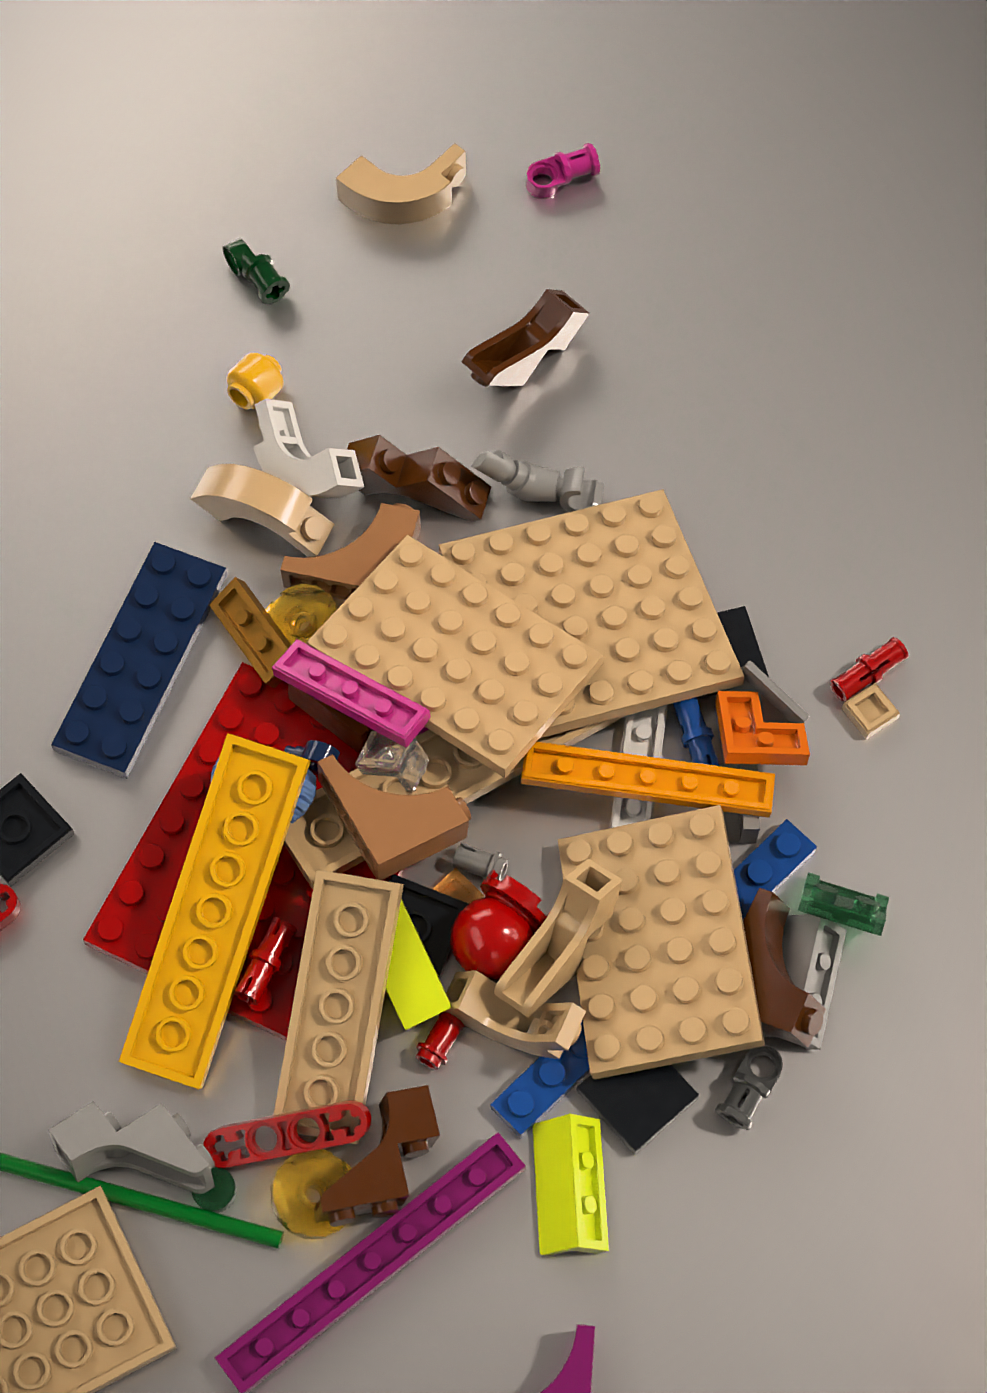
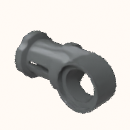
(751, 1085)

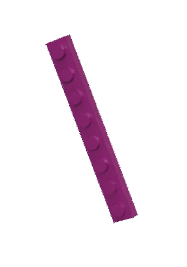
(369, 1264)

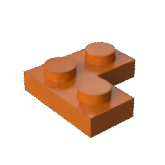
(750, 739)

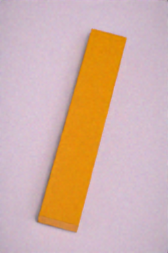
(648, 779)

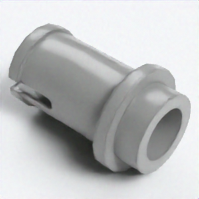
(479, 861)

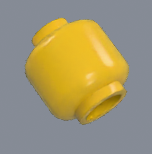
(254, 379)

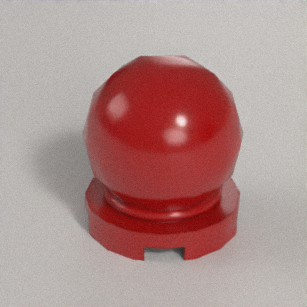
(496, 927)

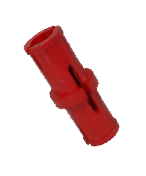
(869, 669)
(265, 961)

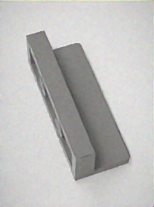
(812, 959)

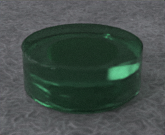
(220, 1196)

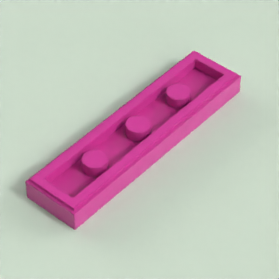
(351, 693)

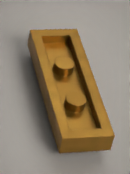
(251, 628)

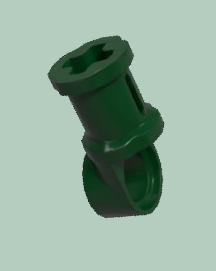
(257, 270)

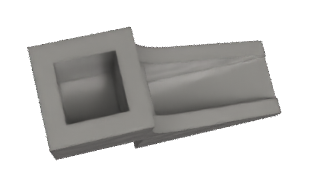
(150, 1144)

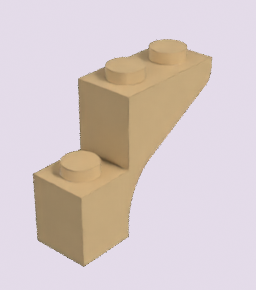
(559, 943)

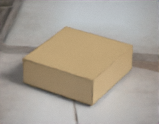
(870, 711)

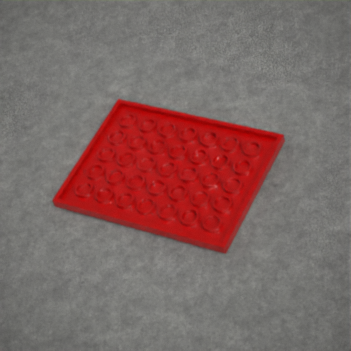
(142, 895)

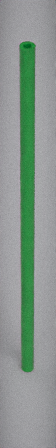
(143, 1201)

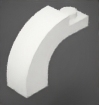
(283, 455)

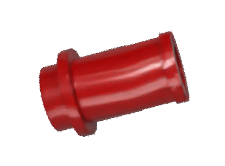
(439, 1041)

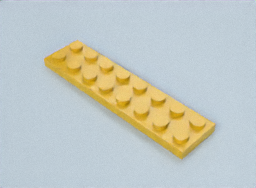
(214, 911)

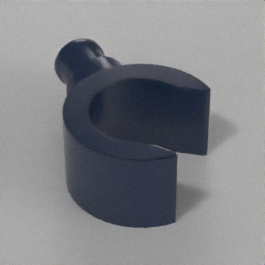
(313, 751)

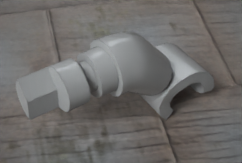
(540, 483)

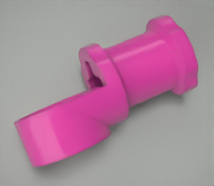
(562, 170)

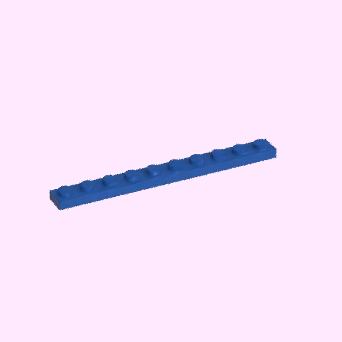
(551, 1079)

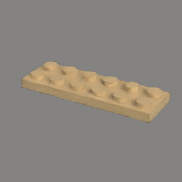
(338, 996)

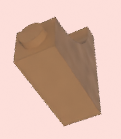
(348, 567)
(391, 827)

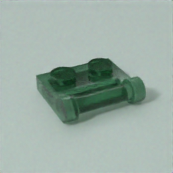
(843, 905)

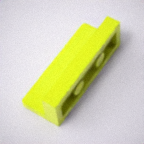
(412, 978)
(570, 1185)

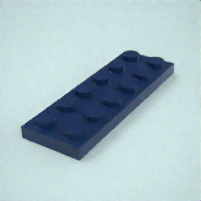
(139, 660)

